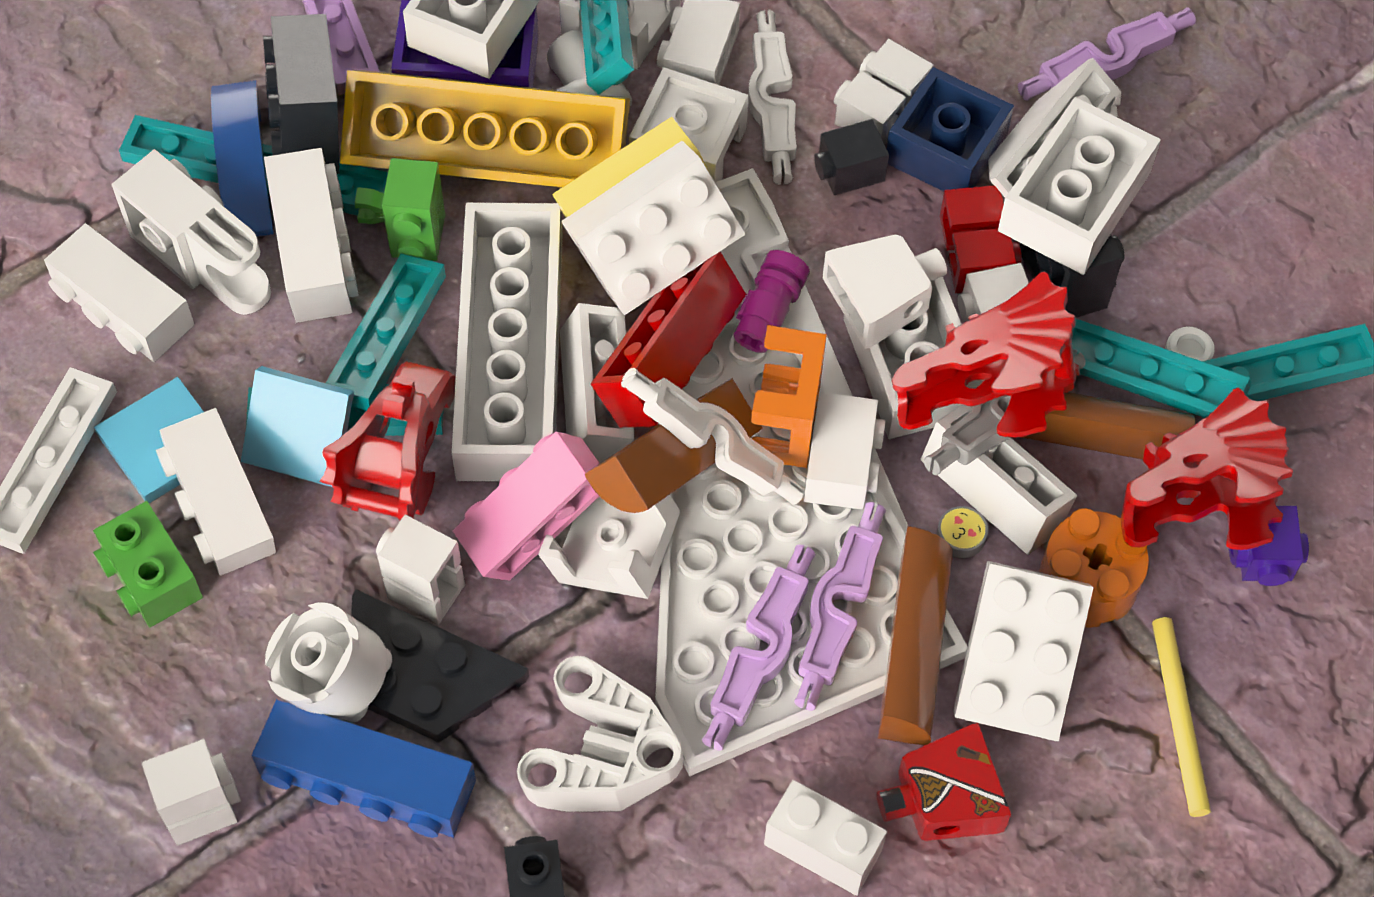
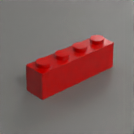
(670, 337)

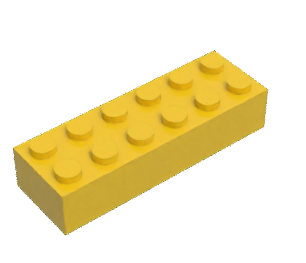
(479, 127)

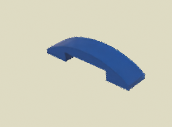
(241, 154)

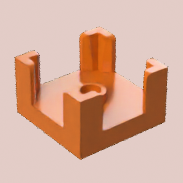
(790, 393)

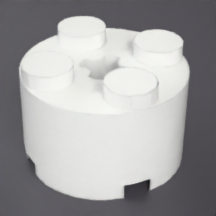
(327, 662)

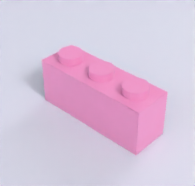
(528, 505)

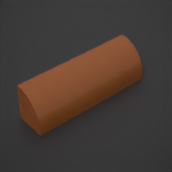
(1110, 425)
(660, 462)
(916, 638)

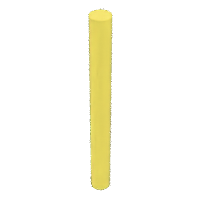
(1181, 717)

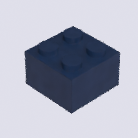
(948, 132)

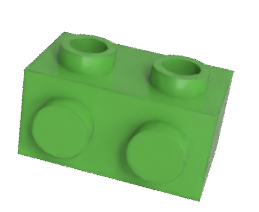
(147, 564)

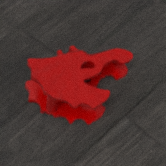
(1017, 351)
(367, 458)
(1223, 464)

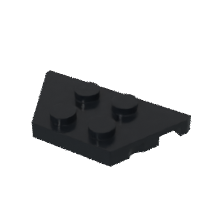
(433, 673)

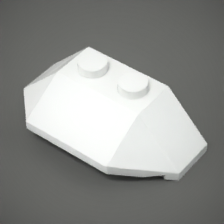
(1014, 154)

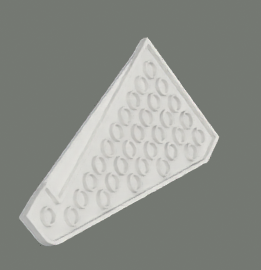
(736, 538)

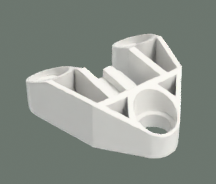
(625, 736)

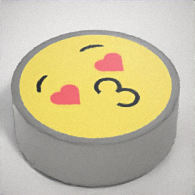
(963, 530)

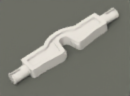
(773, 114)
(696, 421)

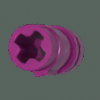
(777, 287)

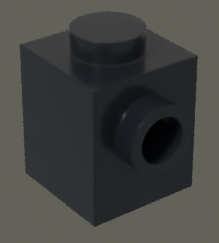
(852, 157)
(534, 868)

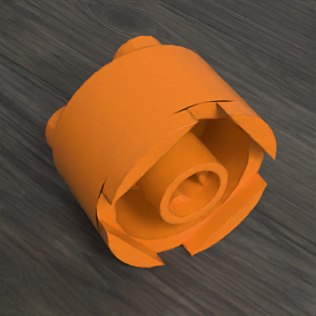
(1093, 551)

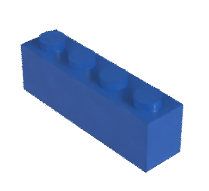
(364, 769)

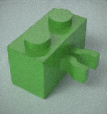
(409, 207)

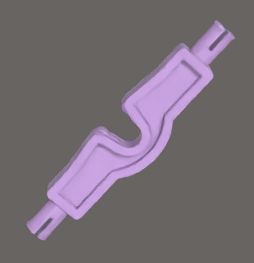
(1126, 43)
(831, 626)
(752, 668)

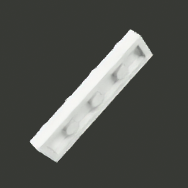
(50, 455)

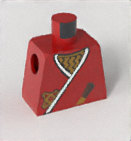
(948, 789)

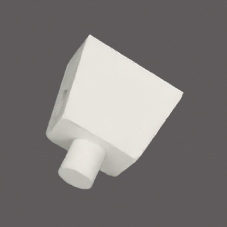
(881, 284)

